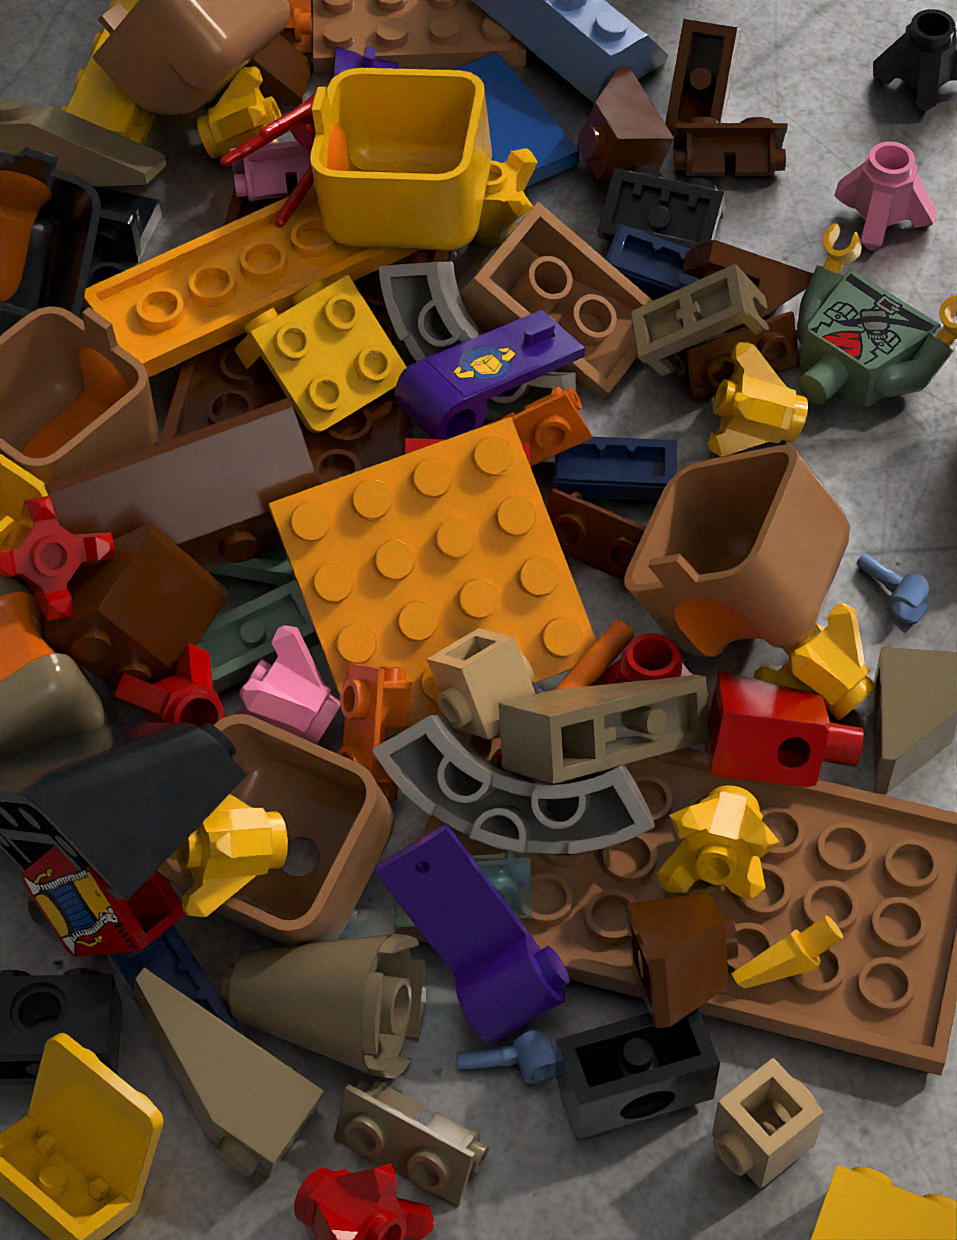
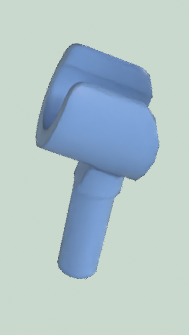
(908, 593)
(530, 1050)

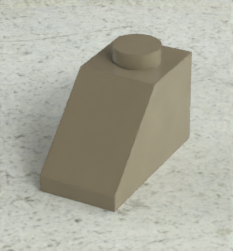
(911, 711)

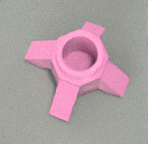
(886, 192)
(290, 690)

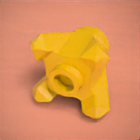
(237, 114)
(504, 196)
(755, 406)
(827, 664)
(720, 844)
(229, 852)

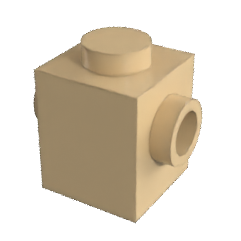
(476, 677)
(766, 1124)

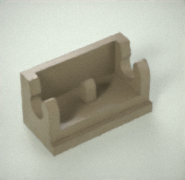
(696, 315)

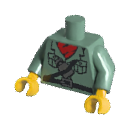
(863, 337)

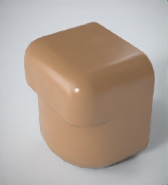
(185, 51)

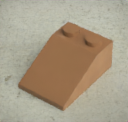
(558, 272)

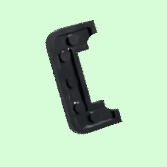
(115, 797)

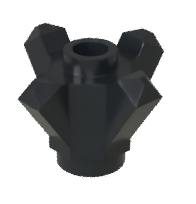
(922, 56)

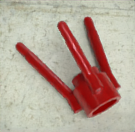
(302, 128)

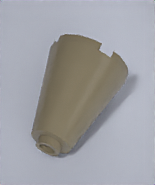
(335, 998)

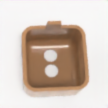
(320, 801)

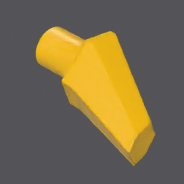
(791, 955)

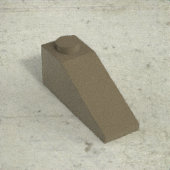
(81, 146)
(601, 726)
(235, 1087)

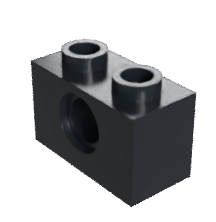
(86, 1009)
(634, 1071)

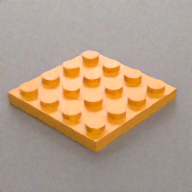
(429, 553)

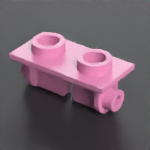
(265, 170)

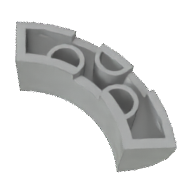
(433, 318)
(508, 809)

